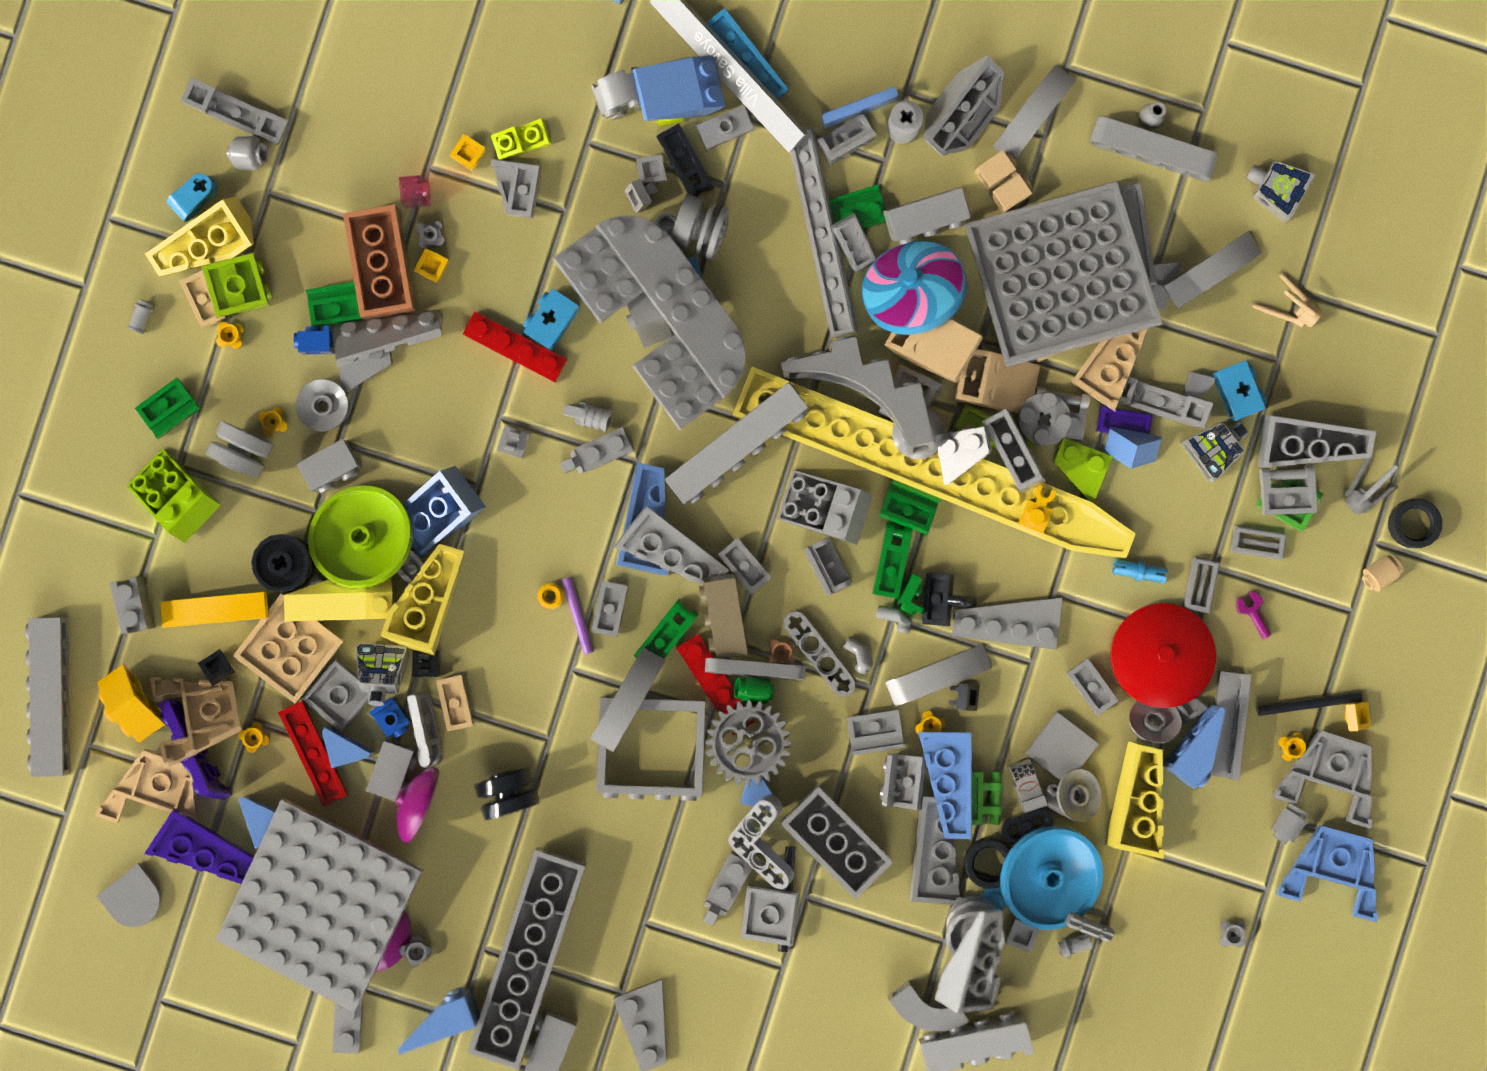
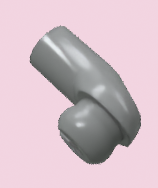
(862, 653)

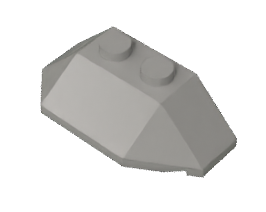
(964, 107)

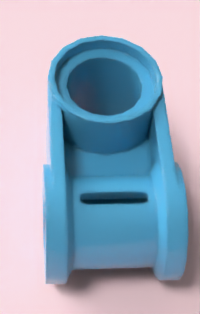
(190, 199)

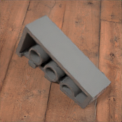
(1302, 441)
(976, 1043)

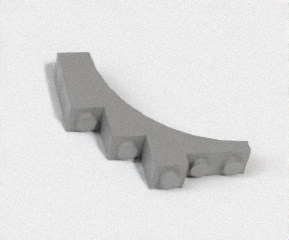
(874, 380)

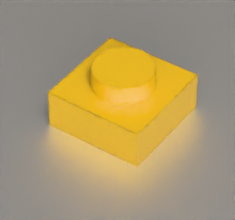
(468, 152)
(431, 265)
(1358, 716)

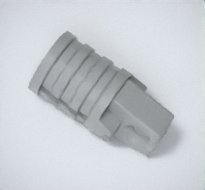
(589, 415)

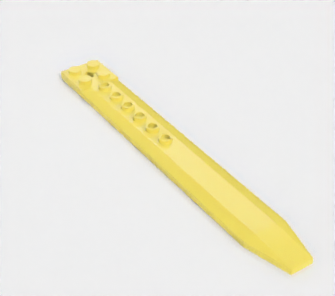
(982, 489)

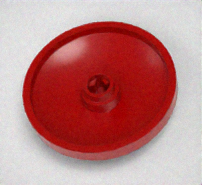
(1163, 655)

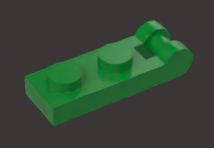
(892, 562)
(668, 631)

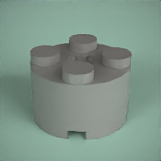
(616, 94)

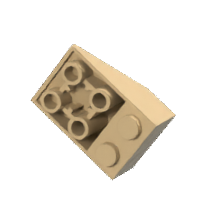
(940, 350)
(994, 386)

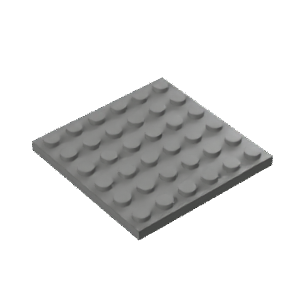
(1062, 274)
(319, 905)

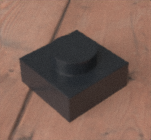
(216, 667)

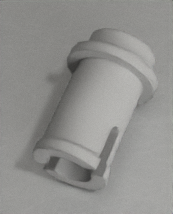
(140, 316)
(1074, 945)

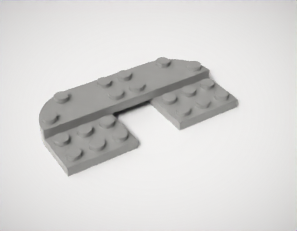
(639, 257)

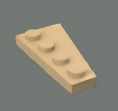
(1109, 368)

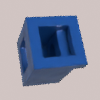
(315, 341)
(392, 707)

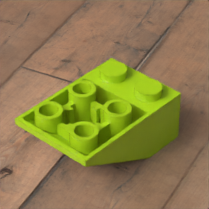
(173, 496)

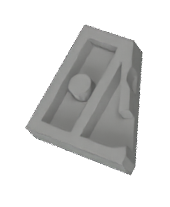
(518, 186)

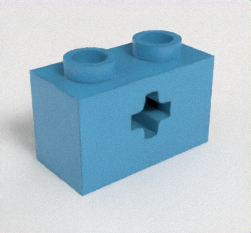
(564, 313)
(1240, 404)

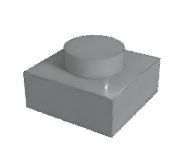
(651, 169)
(1021, 935)

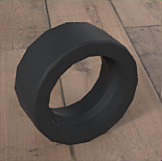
(1434, 517)
(969, 857)

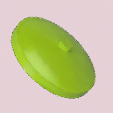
(360, 537)

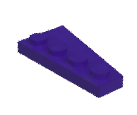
(202, 772)
(199, 847)

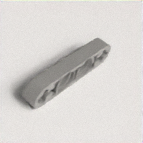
(822, 651)
(755, 669)

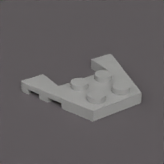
(1336, 764)

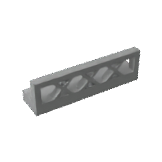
(1233, 696)

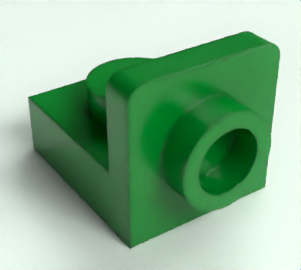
(911, 590)

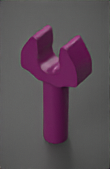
(1253, 612)

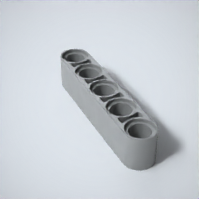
(1154, 149)

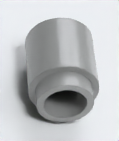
(1289, 824)

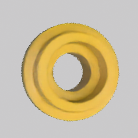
(543, 599)

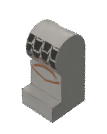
(1027, 786)

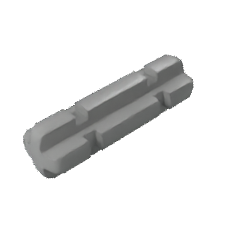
(1089, 927)

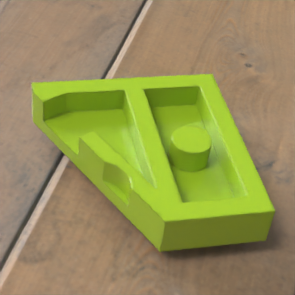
(1082, 466)

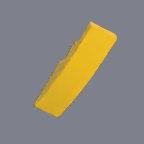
(214, 609)

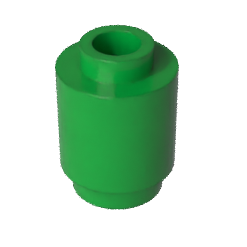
(754, 689)

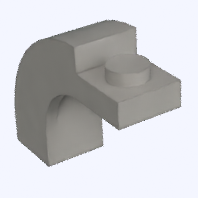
(922, 1013)

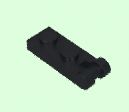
(684, 160)

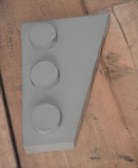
(643, 1021)

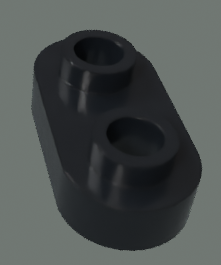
(1025, 824)

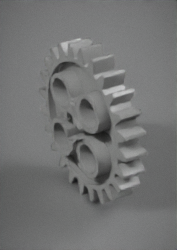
(760, 764)

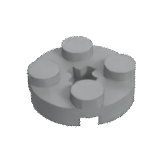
(1047, 404)

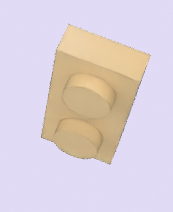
(199, 299)
(454, 703)

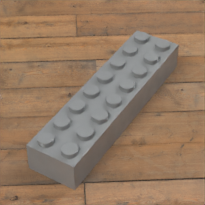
(527, 957)

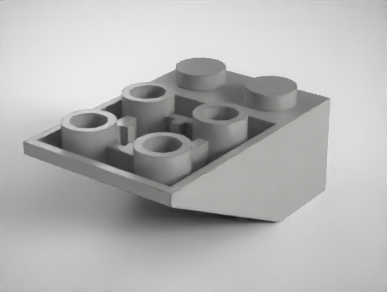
(825, 507)

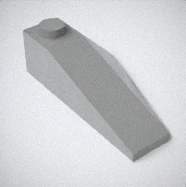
(970, 976)

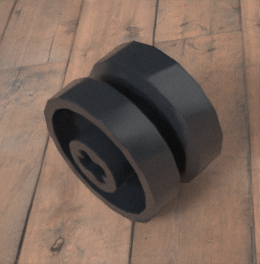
(268, 559)
(506, 791)

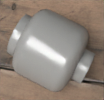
(247, 153)

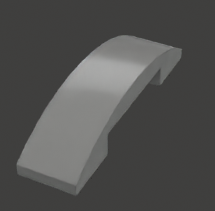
(234, 112)
(1034, 112)
(1212, 269)
(1166, 403)
(938, 675)
(628, 699)

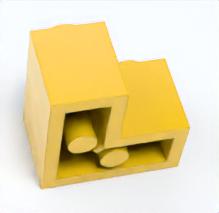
(128, 704)

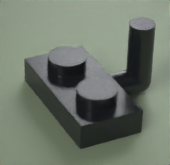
(940, 599)

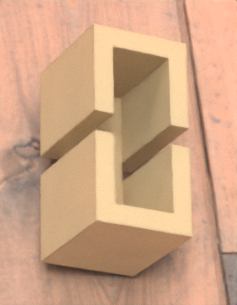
(997, 170)

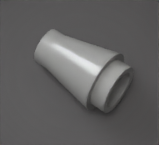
(1150, 119)

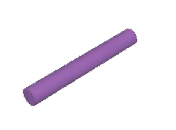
(577, 615)

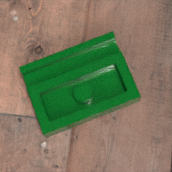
(864, 203)
(333, 304)
(167, 408)
(909, 507)

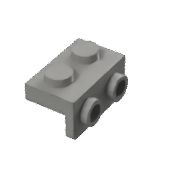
(903, 781)

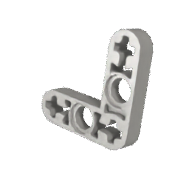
(752, 838)

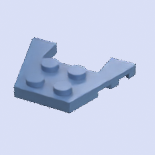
(1339, 859)

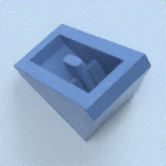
(1132, 447)
(342, 748)
(754, 793)
(257, 816)

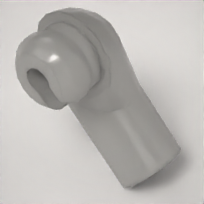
(895, 615)
(1050, 794)

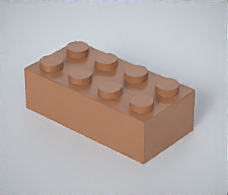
(379, 262)

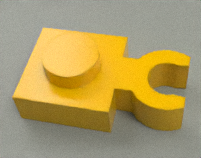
(1036, 514)

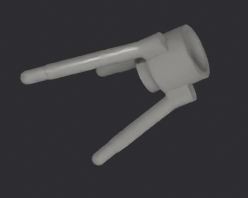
(1360, 500)

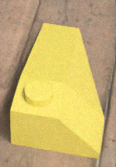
(209, 238)
(336, 602)
(423, 607)

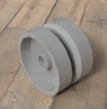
(239, 449)
(961, 918)

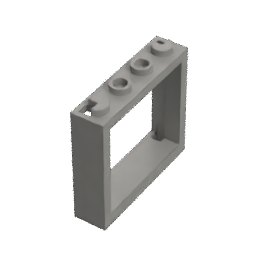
(660, 792)

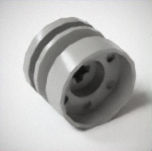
(699, 226)

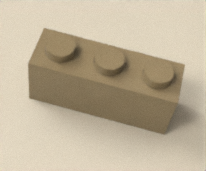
(723, 616)

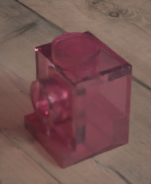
(414, 192)

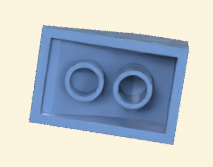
(679, 89)
(441, 509)
(1196, 752)
(452, 1016)

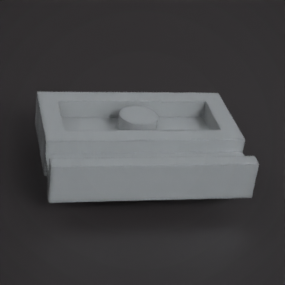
(875, 732)

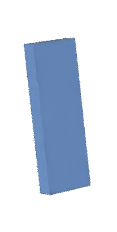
(859, 107)

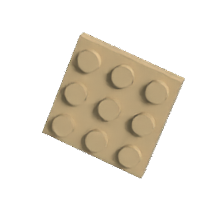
(288, 652)

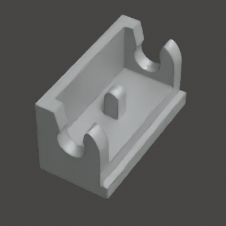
(846, 139)
(827, 566)

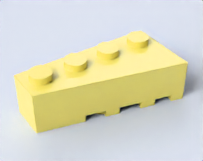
(1139, 803)

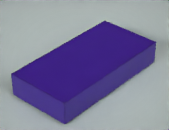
(1123, 419)

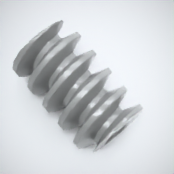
(899, 128)

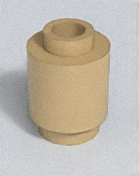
(1382, 573)

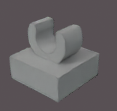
(640, 195)
(513, 442)

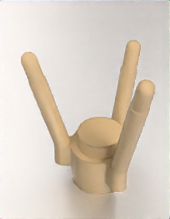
(1306, 312)

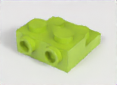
(237, 285)

